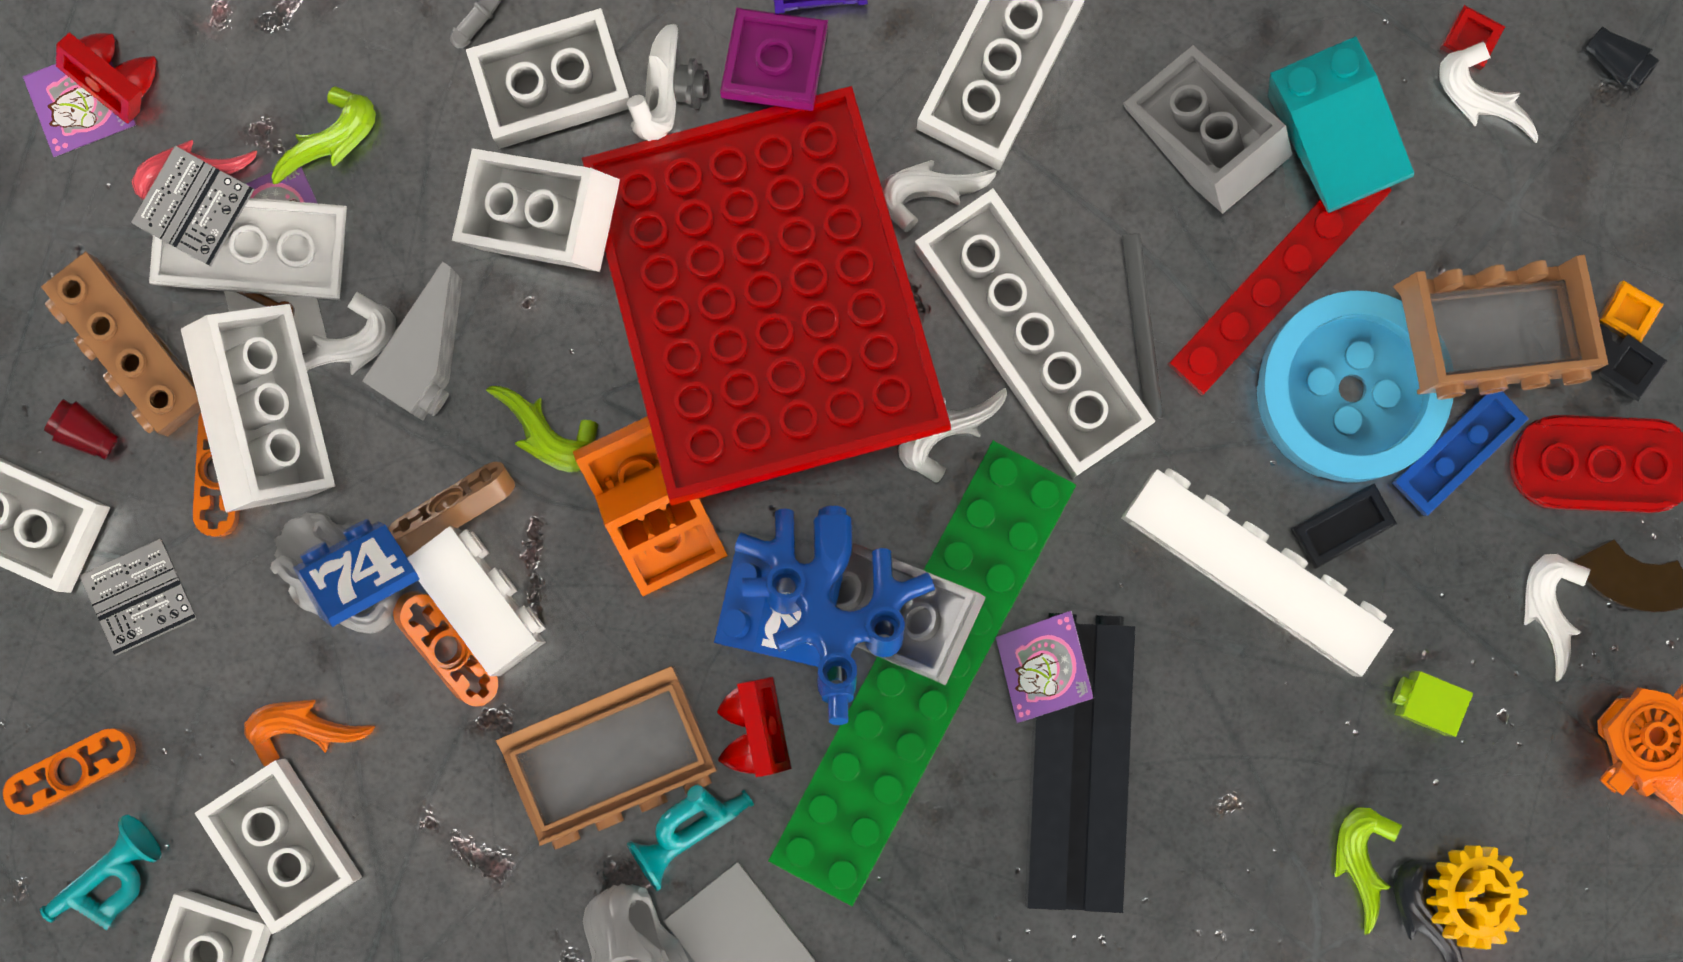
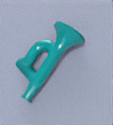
(133, 843)
(656, 857)

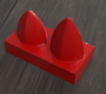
(89, 66)
(764, 746)

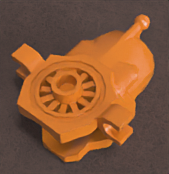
(1645, 745)

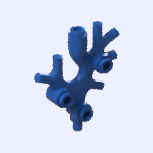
(821, 622)

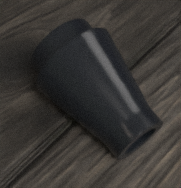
(1623, 58)

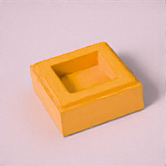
(1630, 312)

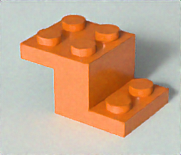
(652, 536)

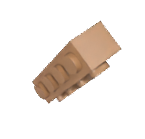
(124, 343)

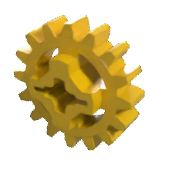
(1481, 920)

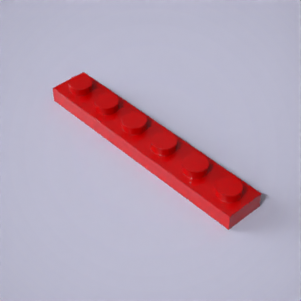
(1268, 290)

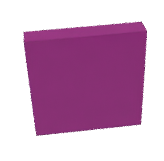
(774, 59)

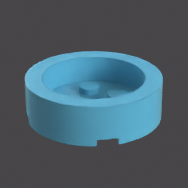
(1301, 400)

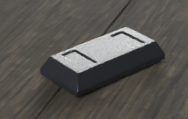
(1344, 526)

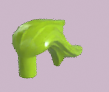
(337, 140)
(540, 438)
(1354, 857)

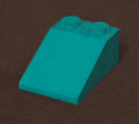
(1340, 124)

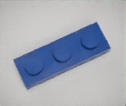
(1460, 451)

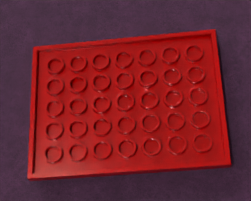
(766, 298)

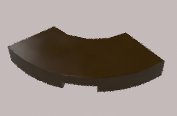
(1631, 582)

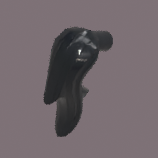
(1411, 896)

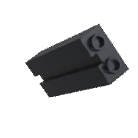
(1083, 782)

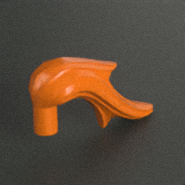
(296, 719)

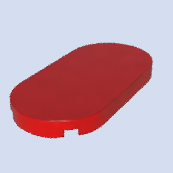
(1599, 463)

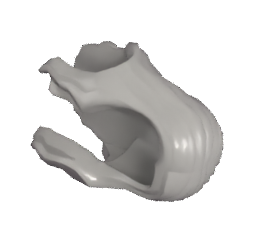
(304, 533)
(626, 928)

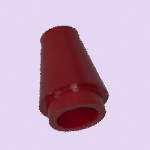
(80, 430)

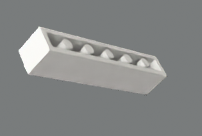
(1258, 573)

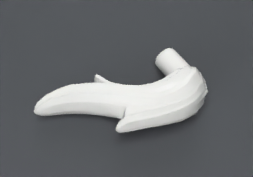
(1475, 99)
(656, 112)
(923, 182)
(359, 347)
(915, 453)
(1543, 606)

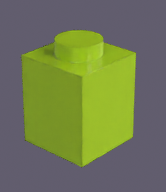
(1431, 702)

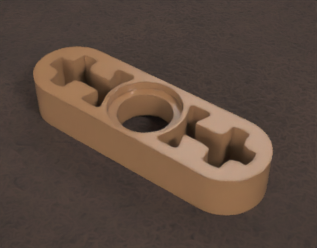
(453, 506)

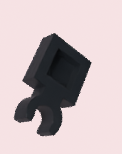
(1630, 365)

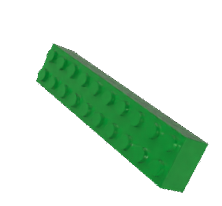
(904, 715)

